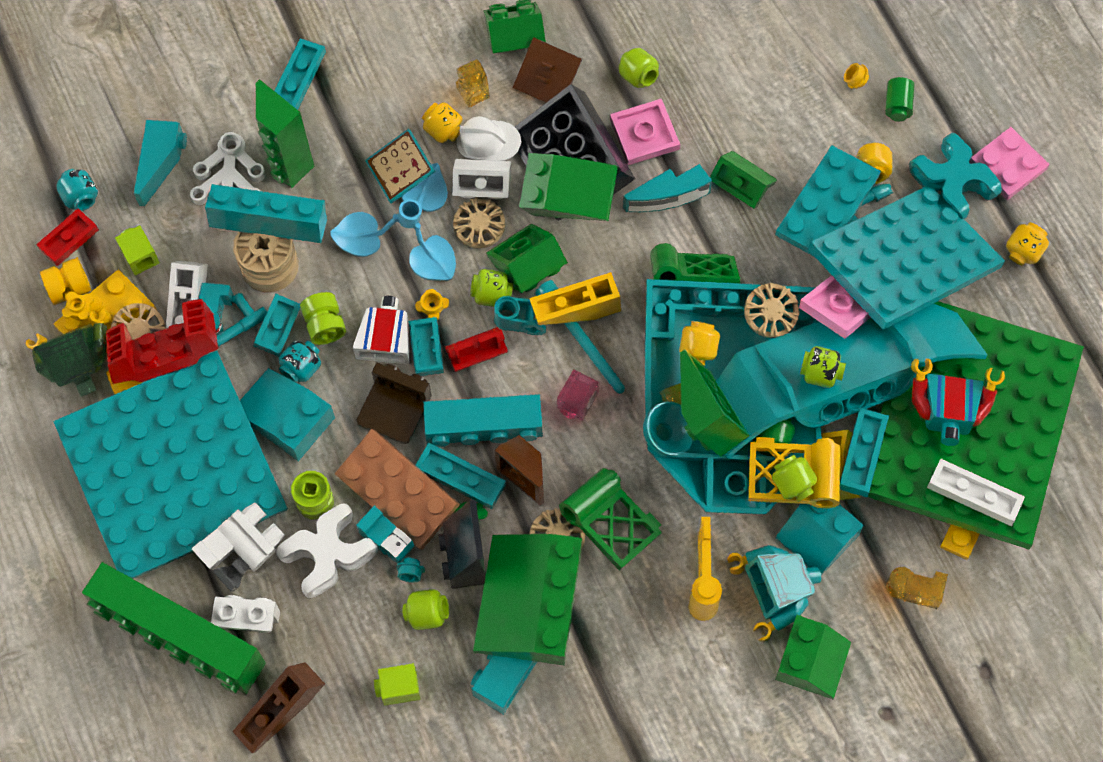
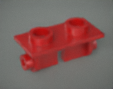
(476, 349)

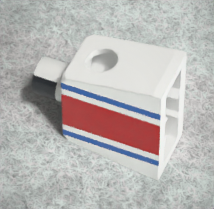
(384, 334)

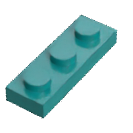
(300, 72)
(863, 452)
(461, 475)

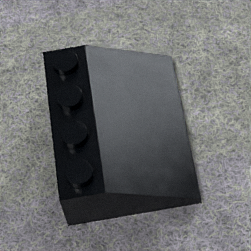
(571, 129)

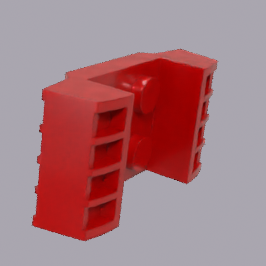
(163, 350)

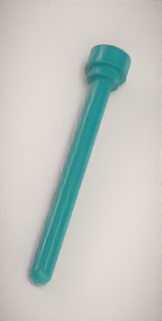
(587, 345)

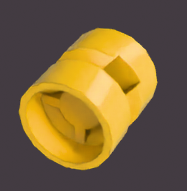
(65, 280)

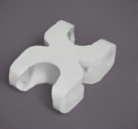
(327, 550)

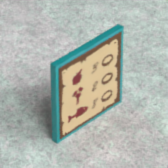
(400, 166)

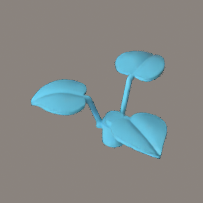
(431, 259)

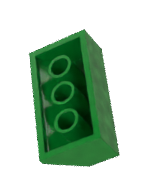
(282, 136)

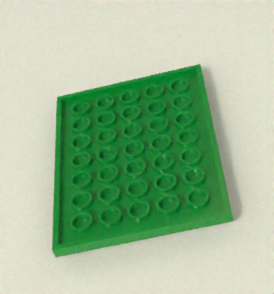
(1009, 447)

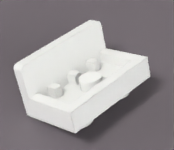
(245, 614)

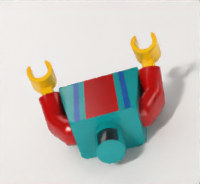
(952, 402)

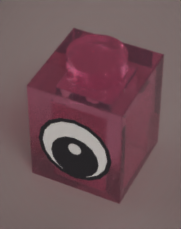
(577, 395)

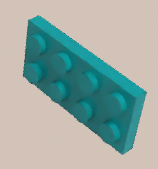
(828, 199)

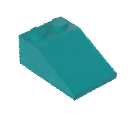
(286, 413)

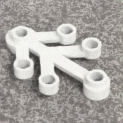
(228, 174)

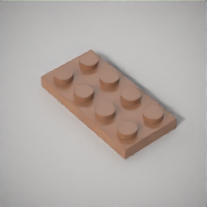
(397, 488)

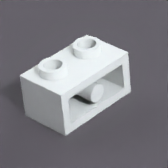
(481, 178)

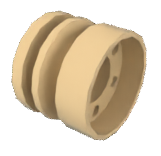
(266, 269)

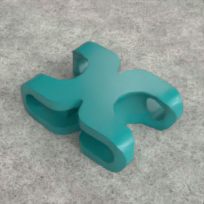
(956, 175)

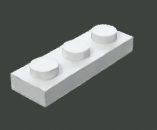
(976, 492)

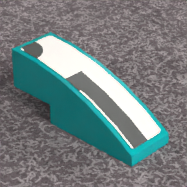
(668, 191)

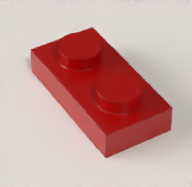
(67, 237)

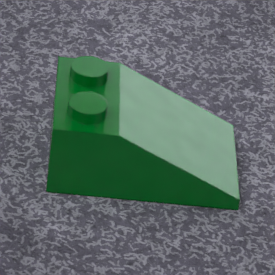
(567, 187)
(707, 408)

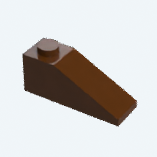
(278, 705)

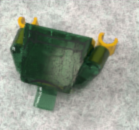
(73, 354)

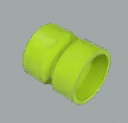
(322, 318)
(312, 494)

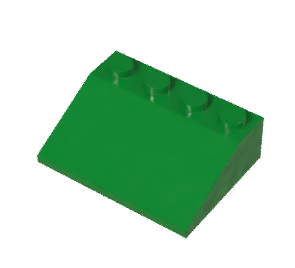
(529, 597)

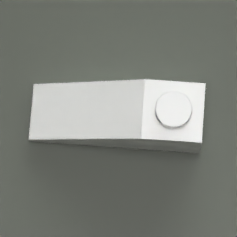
(183, 287)

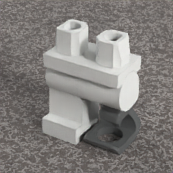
(239, 535)

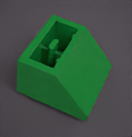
(513, 25)

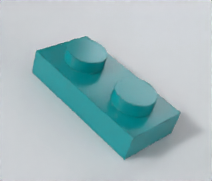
(277, 325)

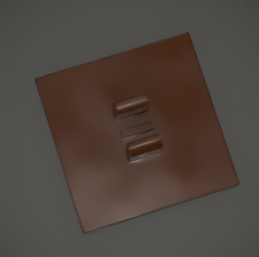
(546, 71)

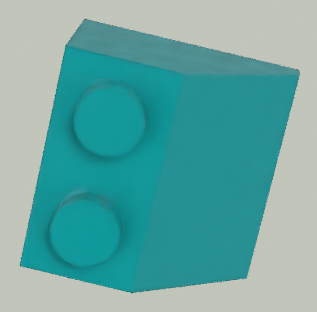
(819, 534)

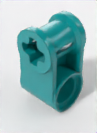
(521, 320)

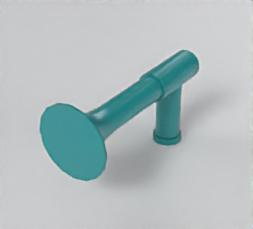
(250, 320)

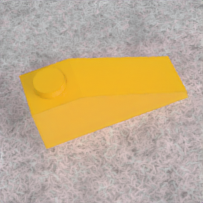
(578, 301)

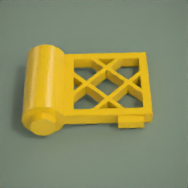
(822, 458)
(706, 589)

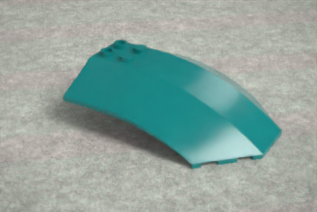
(711, 480)

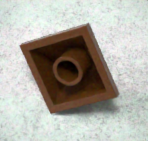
(522, 467)

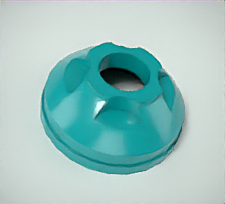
(671, 417)

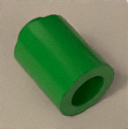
(899, 99)

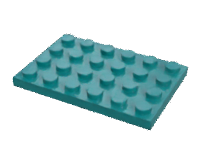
(905, 256)

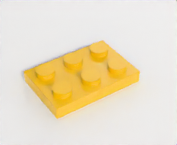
(111, 295)

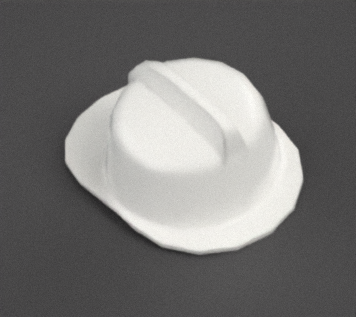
(488, 139)

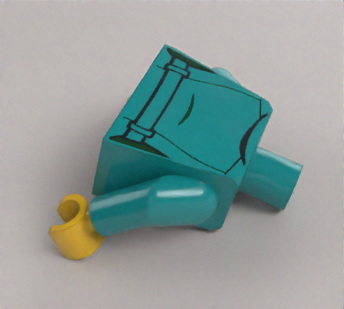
(779, 584)

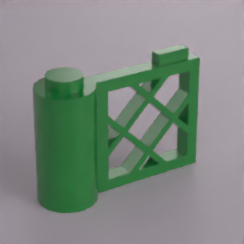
(671, 265)
(593, 500)

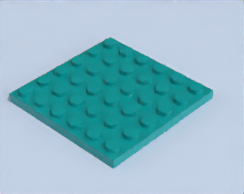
(168, 464)

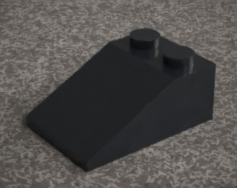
(463, 548)

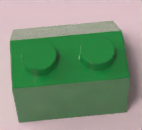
(528, 257)
(813, 657)

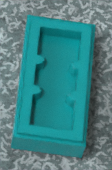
(426, 346)

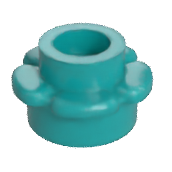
(410, 570)

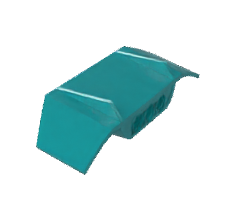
(767, 381)

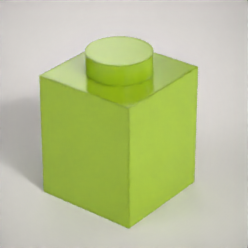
(137, 250)
(397, 684)

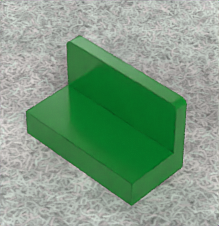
(741, 178)

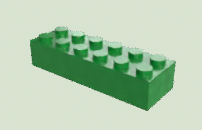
(173, 628)

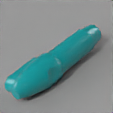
(878, 193)

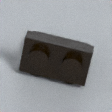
(394, 403)

